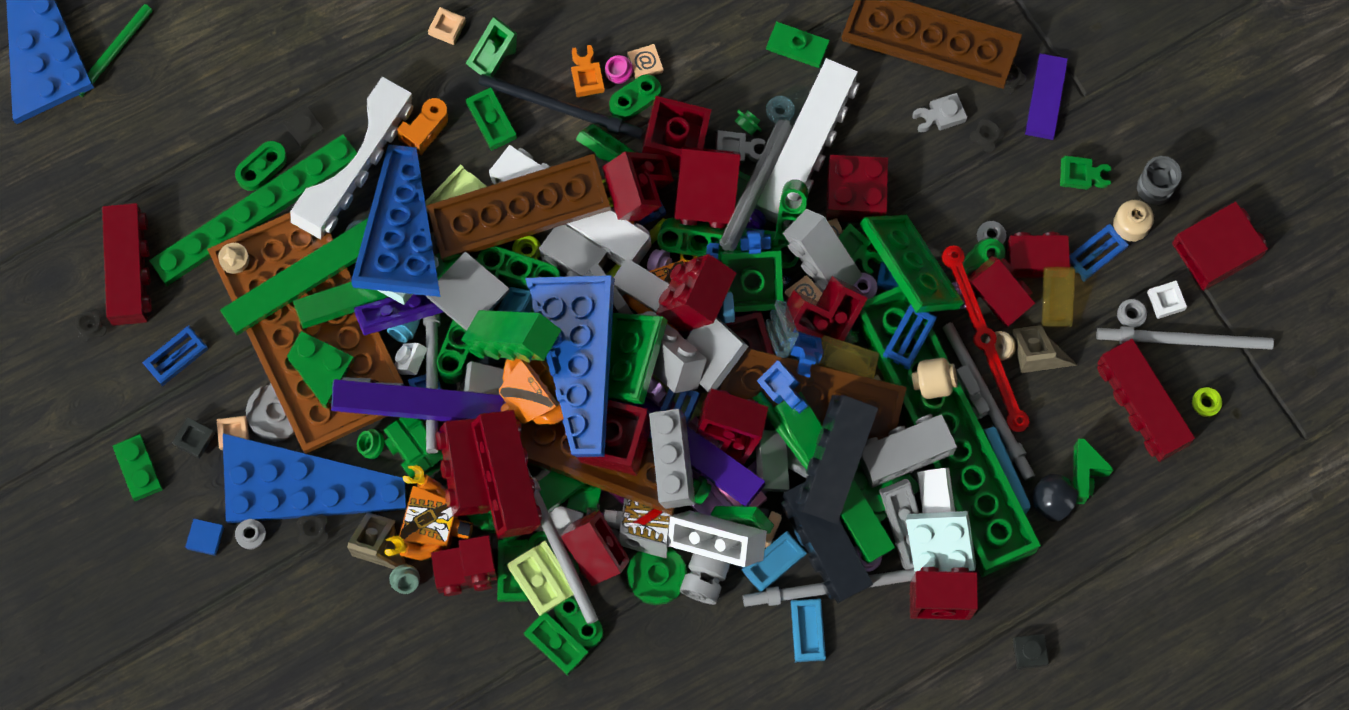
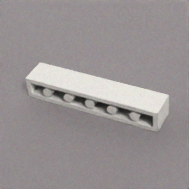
(810, 135)
(615, 236)

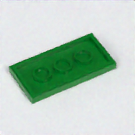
(911, 263)

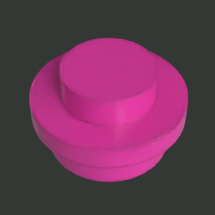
(618, 69)

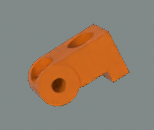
(425, 126)

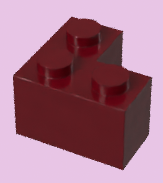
(635, 183)
(830, 315)
(733, 422)
(465, 567)

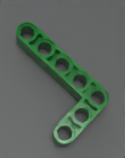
(688, 245)
(503, 271)

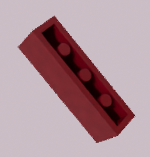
(125, 264)
(1144, 400)
(506, 473)

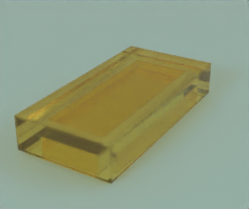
(1058, 296)
(848, 357)

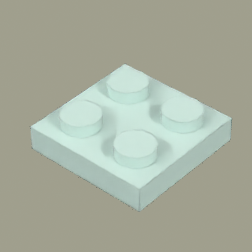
(941, 540)

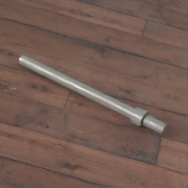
(432, 324)
(1127, 333)
(1015, 450)
(564, 559)
(774, 595)

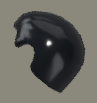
(1054, 497)

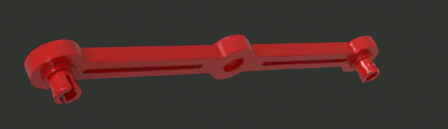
(1016, 419)

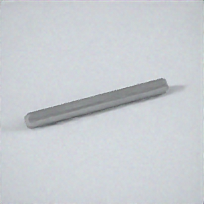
(755, 185)

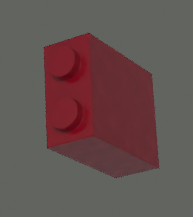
(707, 186)
(1220, 245)

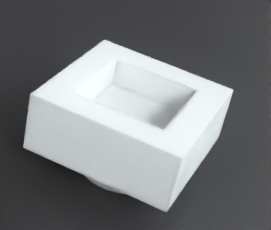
(1166, 299)
(409, 358)

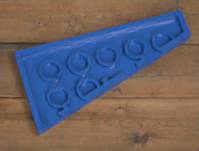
(42, 58)
(397, 237)
(580, 354)
(287, 484)

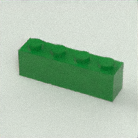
(511, 335)

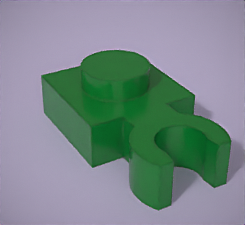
(1080, 174)
(856, 246)

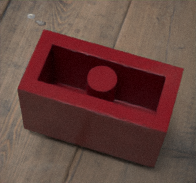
(1031, 253)
(1000, 290)
(595, 548)

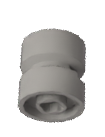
(709, 569)

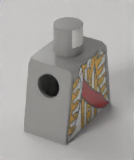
(641, 527)

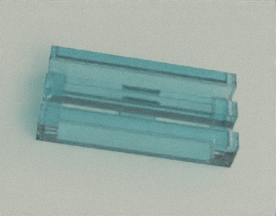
(780, 328)

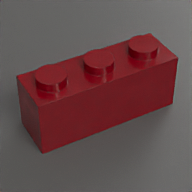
(462, 469)

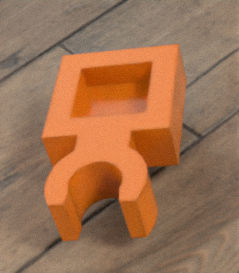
(586, 75)

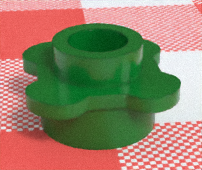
(748, 122)

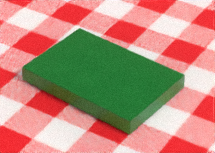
(633, 355)

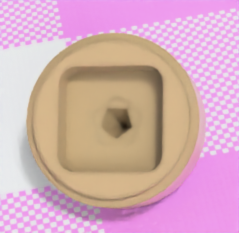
(233, 258)
(1004, 345)

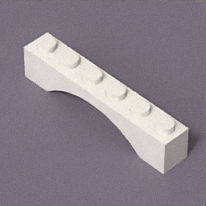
(320, 204)

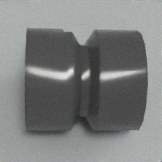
(1159, 180)

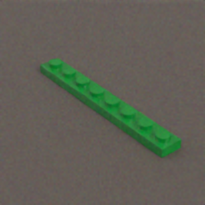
(253, 209)

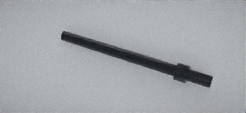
(613, 124)

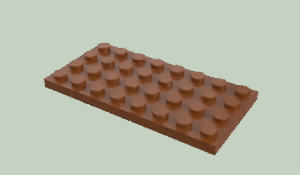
(271, 250)

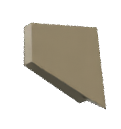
(1038, 351)
(370, 541)

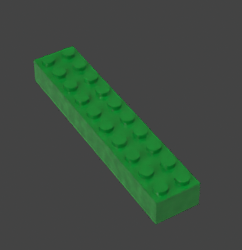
(977, 479)

